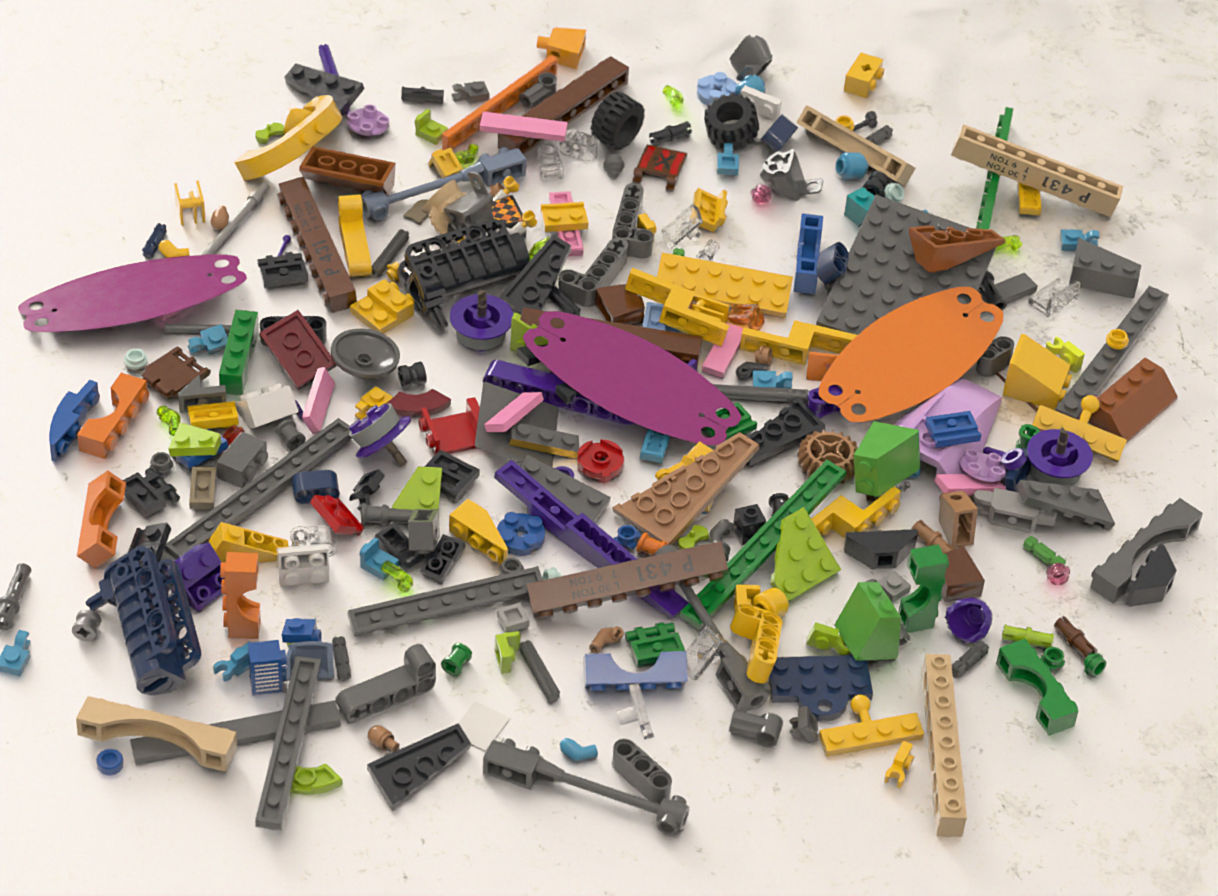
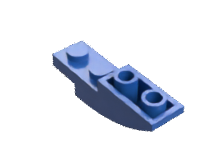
(68, 417)

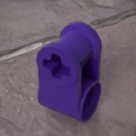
(819, 406)

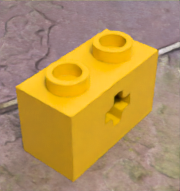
(864, 75)

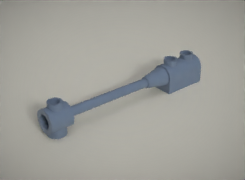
(491, 168)

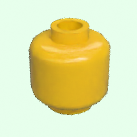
(772, 601)

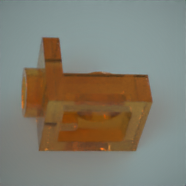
(746, 315)

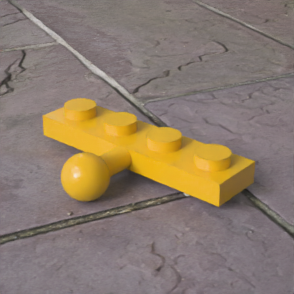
(1100, 441)
(869, 732)

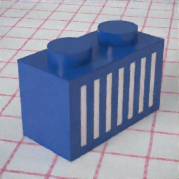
(266, 667)

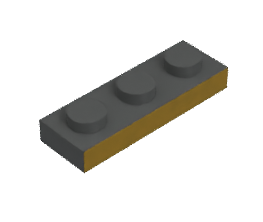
(544, 440)

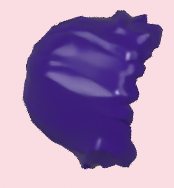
(969, 619)

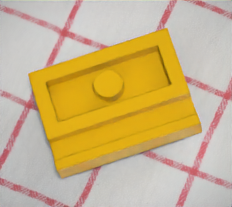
(564, 216)
(213, 415)

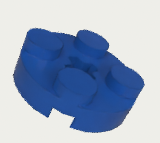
(525, 523)

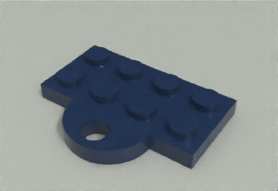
(820, 682)

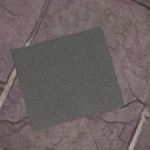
(492, 402)

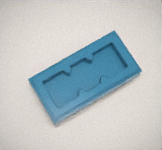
(654, 446)

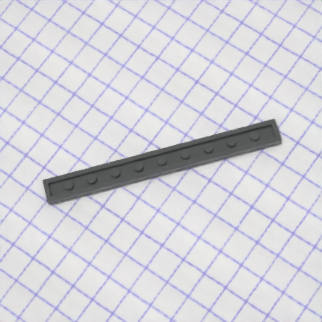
(1109, 359)
(262, 487)

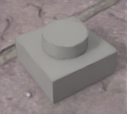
(894, 586)
(513, 617)

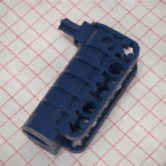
(150, 618)

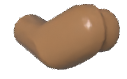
(606, 636)

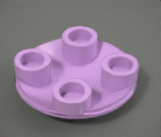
(368, 121)
(983, 466)

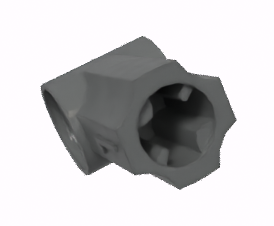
(538, 92)
(764, 729)

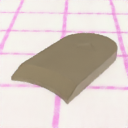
(416, 213)

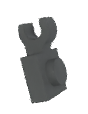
(473, 91)

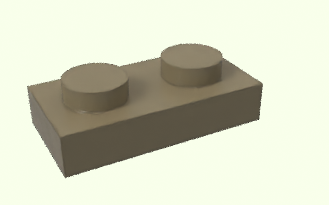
(203, 488)

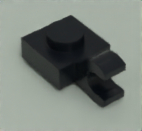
(367, 486)

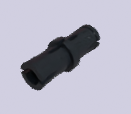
(422, 94)
(670, 133)

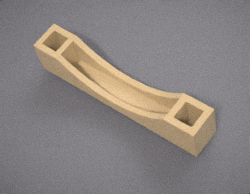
(852, 142)
(108, 720)

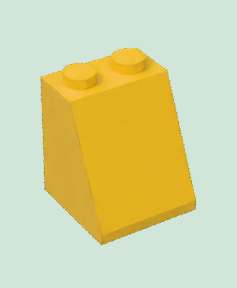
(1036, 375)

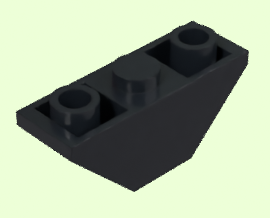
(880, 548)
(1153, 579)

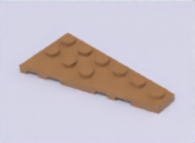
(684, 494)

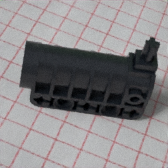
(460, 265)

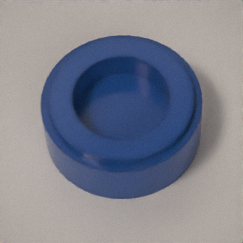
(109, 762)

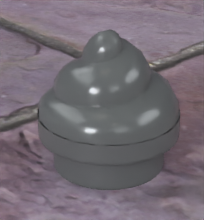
(613, 165)

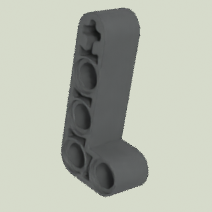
(625, 226)
(582, 287)
(390, 688)

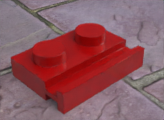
(337, 515)

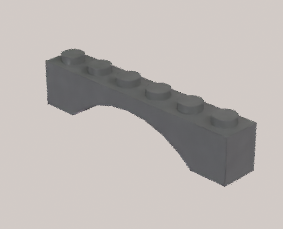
(1173, 525)

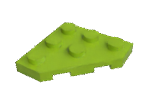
(801, 556)

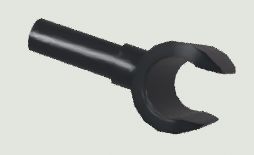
(870, 120)

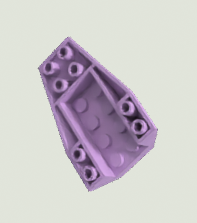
(956, 398)

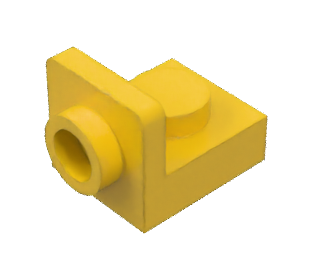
(445, 162)
(745, 594)

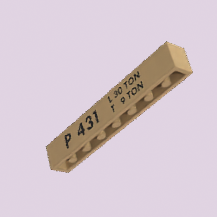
(1037, 170)

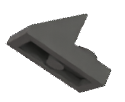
(195, 395)

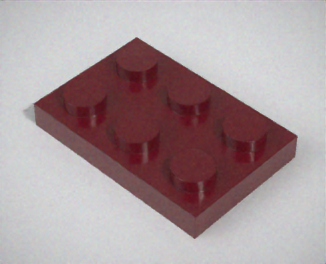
(297, 349)

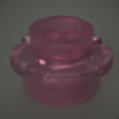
(761, 194)
(1058, 573)

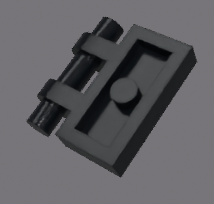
(282, 269)
(144, 497)

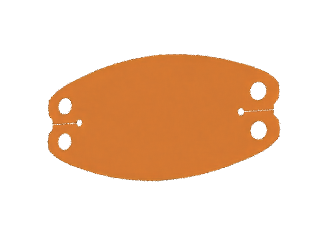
(911, 354)

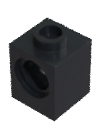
(747, 522)

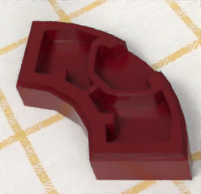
(411, 404)

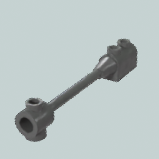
(733, 666)
(526, 766)

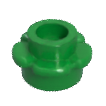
(1053, 658)
(1094, 664)

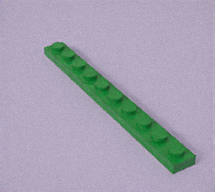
(991, 186)
(764, 542)

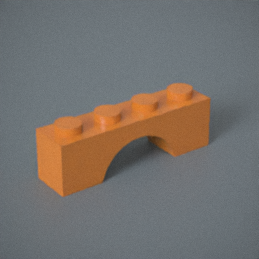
(101, 434)
(102, 498)
(240, 576)

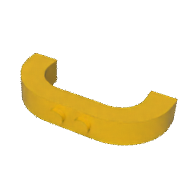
(294, 143)

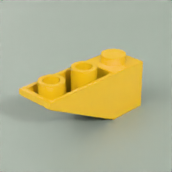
(476, 528)
(238, 539)

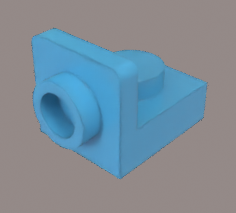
(372, 558)

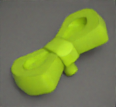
(262, 136)
(697, 534)

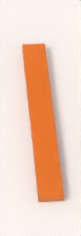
(498, 104)

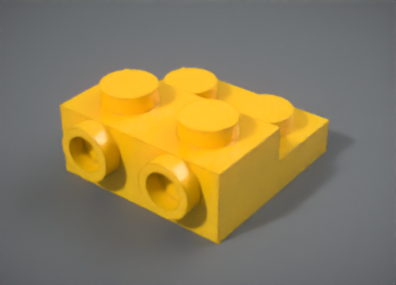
(383, 307)

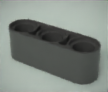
(641, 771)

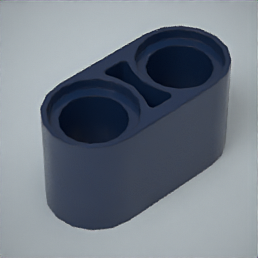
(779, 133)
(832, 263)
(313, 483)

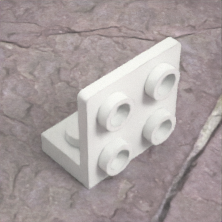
(767, 109)

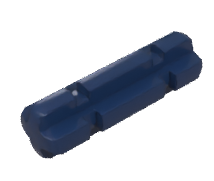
(153, 240)

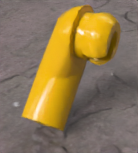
(171, 250)

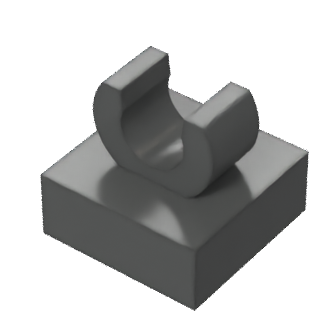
(805, 724)

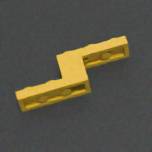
(676, 307)
(799, 343)
(845, 516)

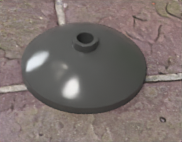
(365, 353)

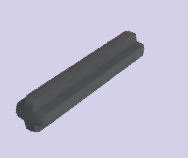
(390, 252)
(539, 670)

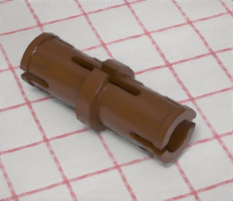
(1074, 637)

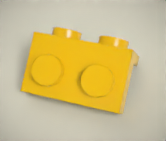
(711, 208)

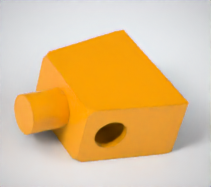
(565, 44)

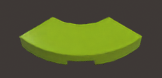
(315, 780)

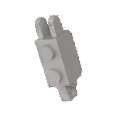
(1009, 511)

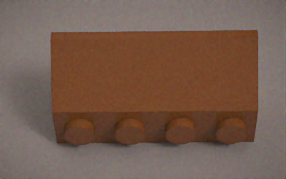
(348, 170)
(1134, 400)

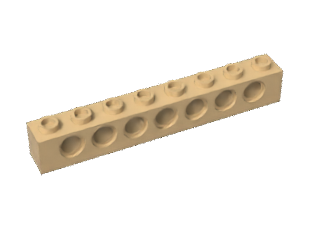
(943, 746)

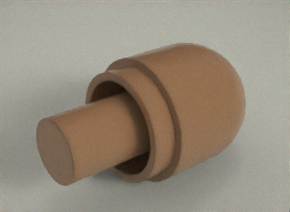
(219, 218)
(382, 738)

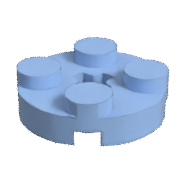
(714, 86)

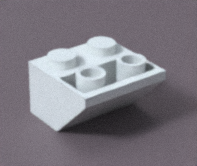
(264, 407)
(303, 564)

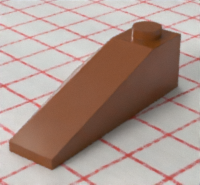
(945, 249)

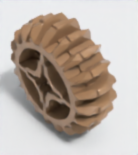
(829, 446)

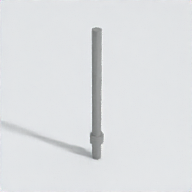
(253, 200)

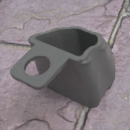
(751, 57)
(785, 177)
(472, 207)

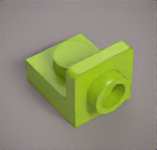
(428, 128)
(505, 648)

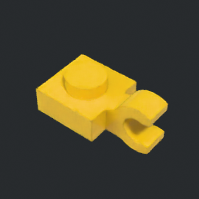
(373, 397)
(902, 761)

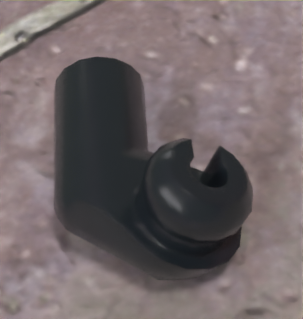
(746, 369)

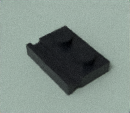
(152, 537)

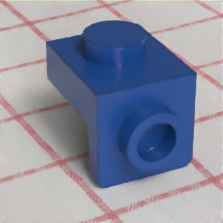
(300, 630)

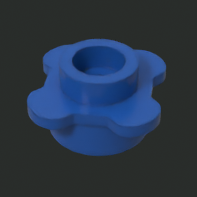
(627, 536)

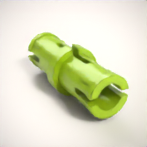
(1033, 637)

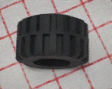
(728, 109)
(617, 120)

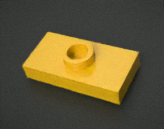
(1028, 200)

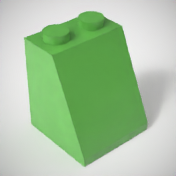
(885, 458)
(870, 623)

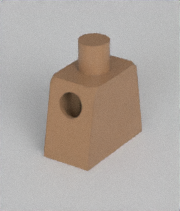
(955, 511)

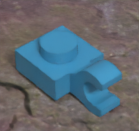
(727, 161)
(1070, 237)
(211, 339)
(769, 379)
(15, 657)
(236, 665)

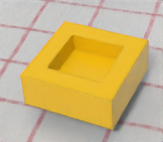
(645, 223)

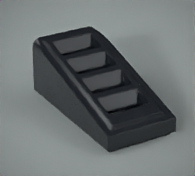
(394, 532)

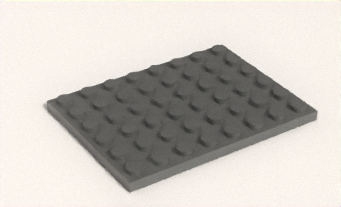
(885, 272)

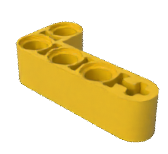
(353, 236)
(764, 631)

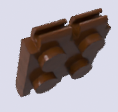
(173, 374)

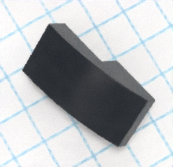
(443, 559)

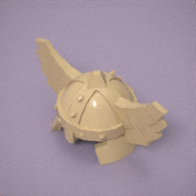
(435, 205)

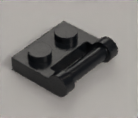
(456, 472)

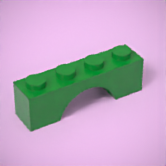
(235, 360)
(928, 570)
(1022, 664)

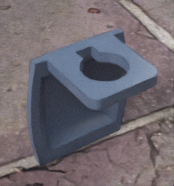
(315, 650)

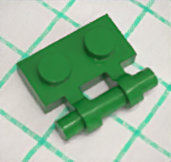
(646, 649)

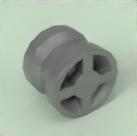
(86, 625)

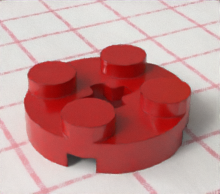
(600, 470)

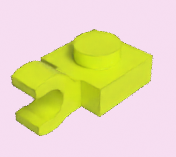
(1067, 352)

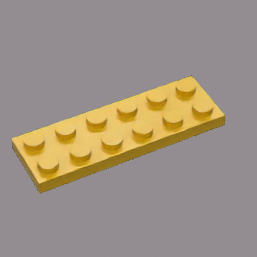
(728, 283)

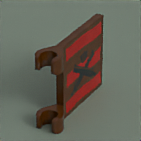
(661, 163)

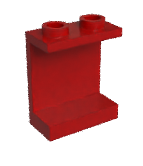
(451, 432)

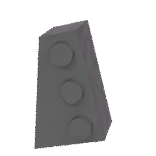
(1104, 270)

